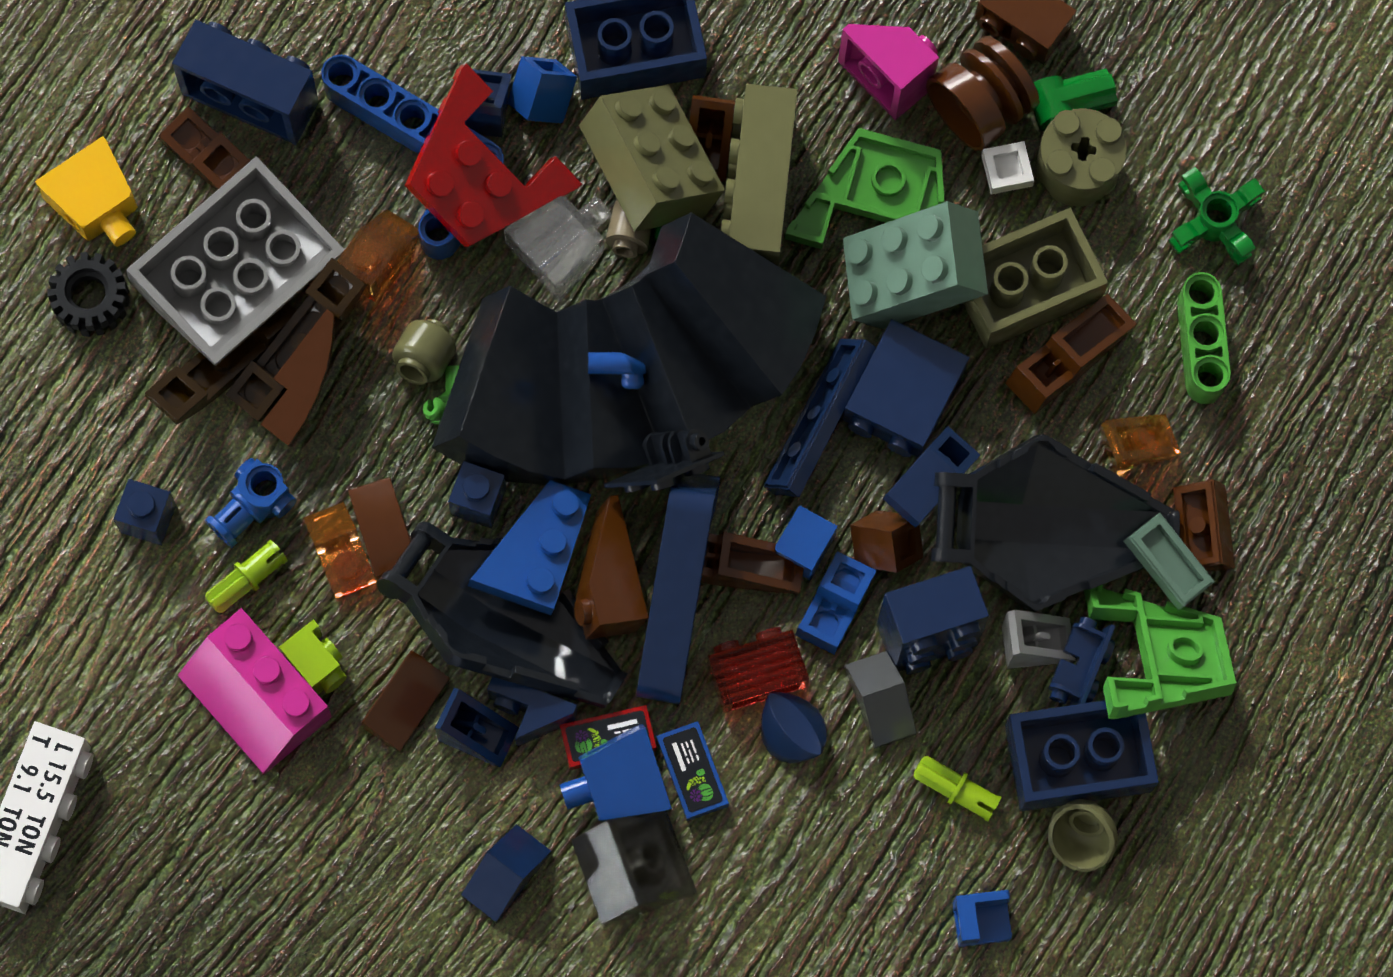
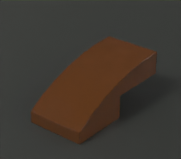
(202, 148)
(380, 523)

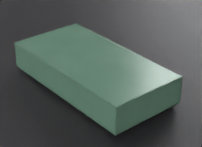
(1169, 561)

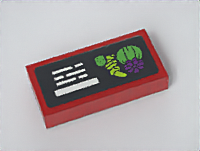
(591, 732)

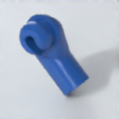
(618, 363)

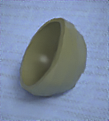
(1082, 835)

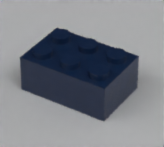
(634, 44)
(246, 80)
(932, 620)
(1079, 755)

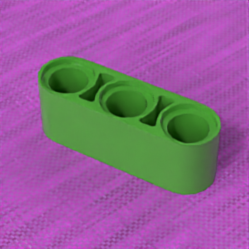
(1208, 319)

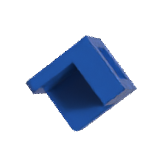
(542, 89)
(806, 540)
(982, 918)

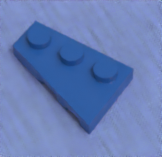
(536, 551)

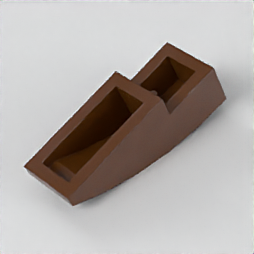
(1070, 353)
(303, 378)
(749, 565)

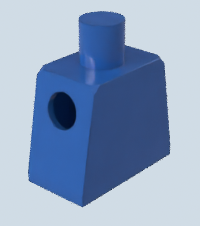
(619, 778)

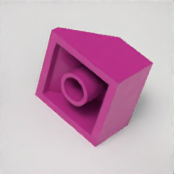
(889, 63)

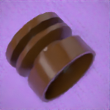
(982, 93)

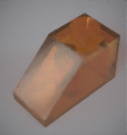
(379, 251)

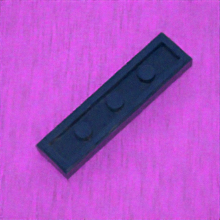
(819, 417)

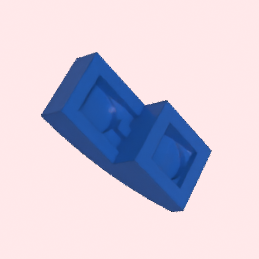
(835, 603)

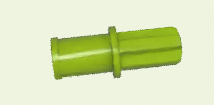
(245, 577)
(956, 787)

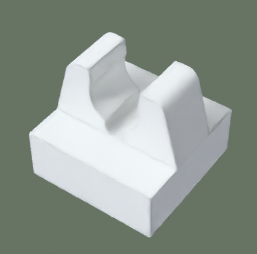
(1007, 167)

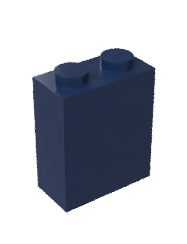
(905, 390)

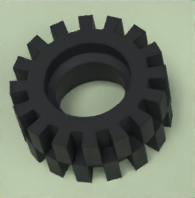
(88, 269)

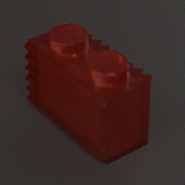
(756, 669)

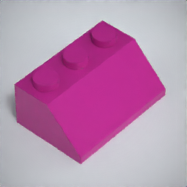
(254, 691)

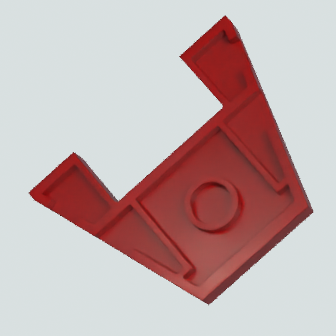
(466, 181)

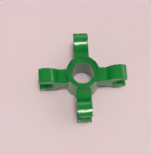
(1196, 190)

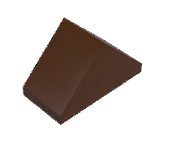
(713, 126)

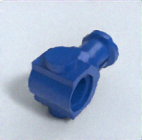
(249, 506)

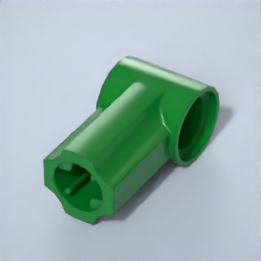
(1088, 91)

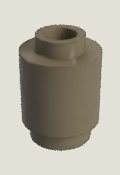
(622, 236)

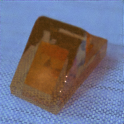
(1138, 441)
(339, 550)

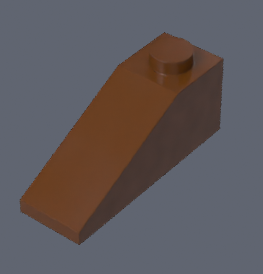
(609, 587)

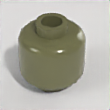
(423, 351)

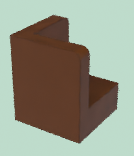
(886, 541)

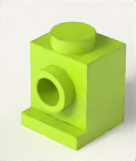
(314, 658)

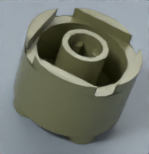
(1084, 134)

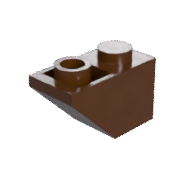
(1030, 25)

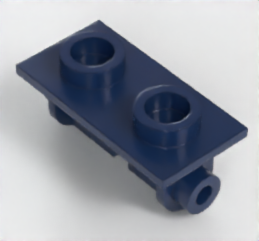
(1091, 649)

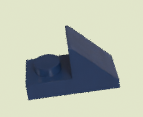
(542, 711)

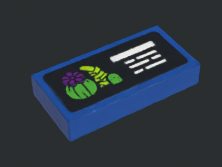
(692, 771)

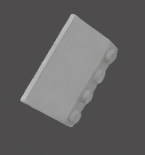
(233, 261)

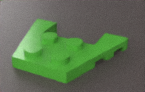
(872, 179)
(1179, 649)

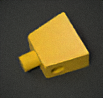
(91, 194)

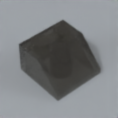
(633, 866)

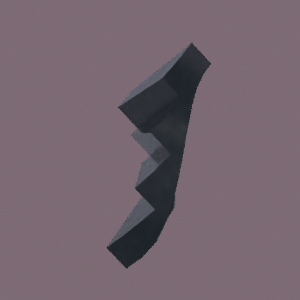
(702, 317)

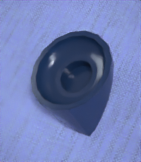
(792, 728)

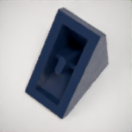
(491, 114)
(475, 729)
(505, 872)

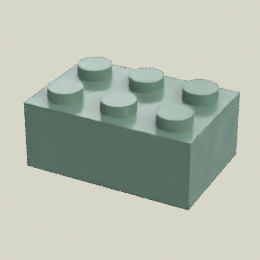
(915, 265)

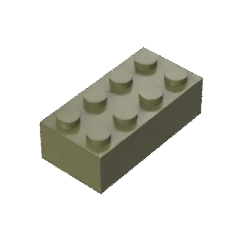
(759, 168)

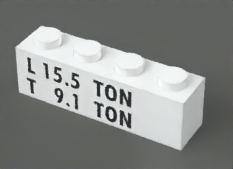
(34, 809)

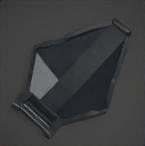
(1042, 522)
(494, 633)

